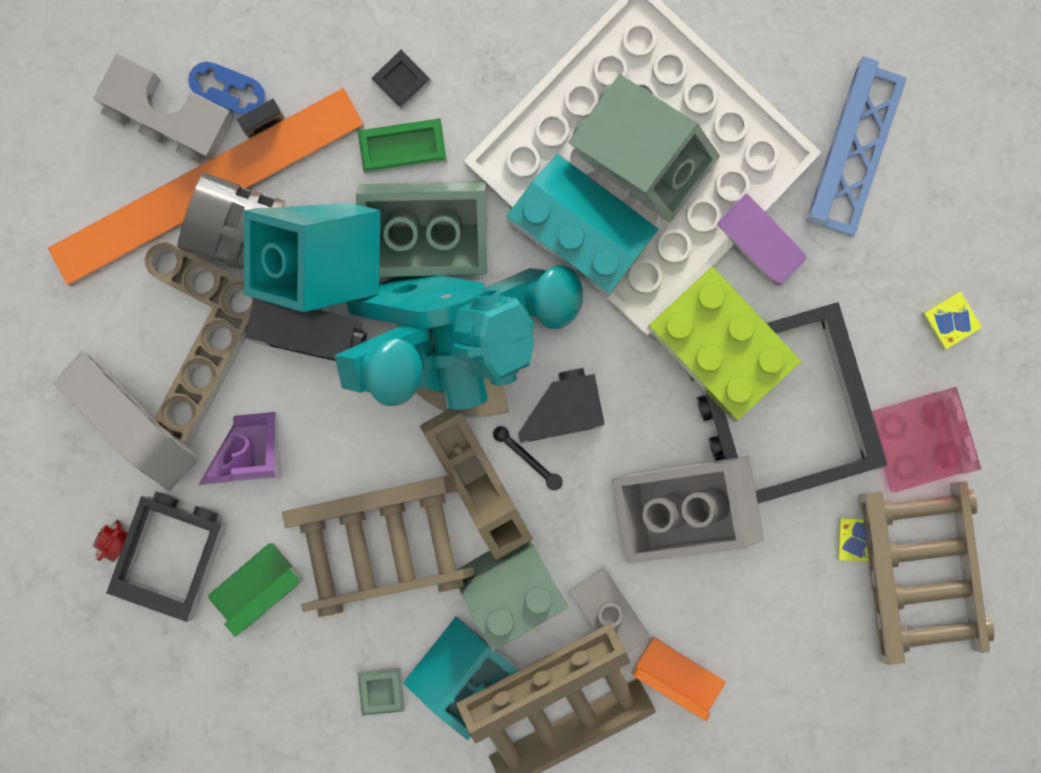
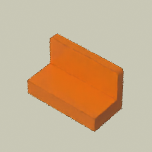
(678, 678)

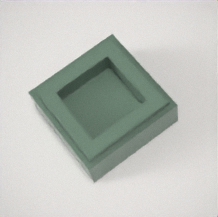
(381, 691)

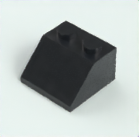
(565, 408)

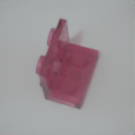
(925, 440)

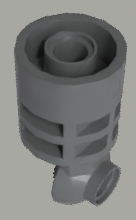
(216, 219)

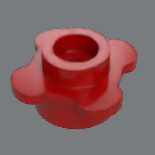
(110, 541)

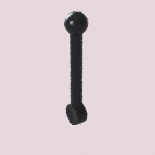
(553, 481)

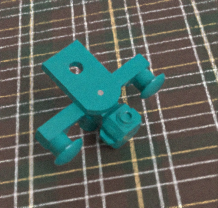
(472, 330)

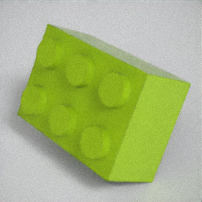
(723, 344)

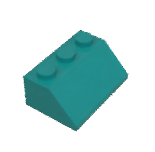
(581, 224)

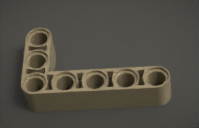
(202, 351)

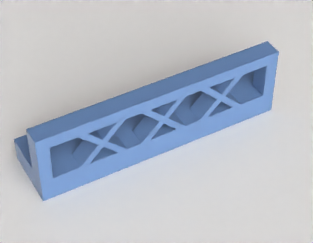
(844, 138)

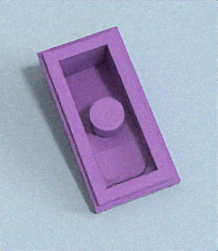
(761, 240)

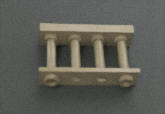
(391, 505)
(891, 598)
(543, 684)

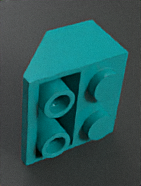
(455, 669)

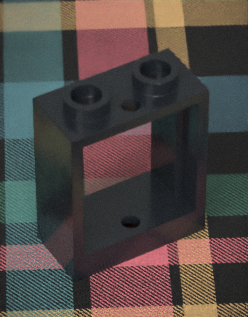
(307, 333)
(147, 596)

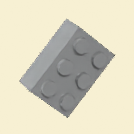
(688, 510)

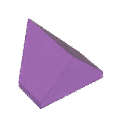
(247, 451)

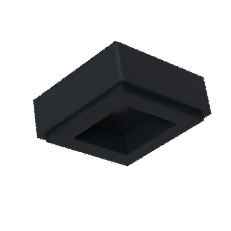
(401, 79)
(260, 118)

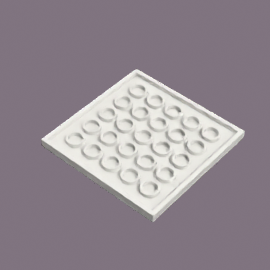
(661, 54)

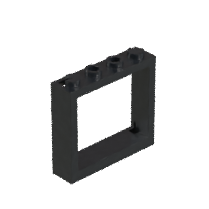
(853, 394)

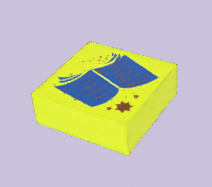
(952, 320)
(852, 540)

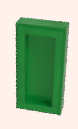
(402, 146)

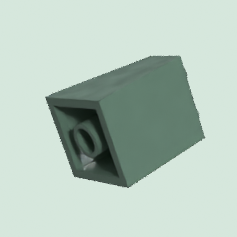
(645, 147)
(510, 594)

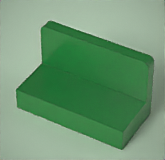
(254, 588)

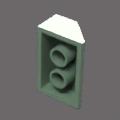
(429, 227)

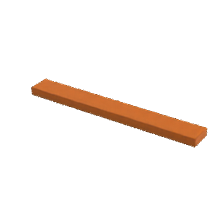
(167, 205)

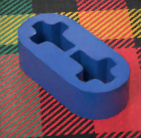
(231, 80)

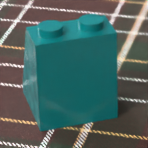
(311, 254)

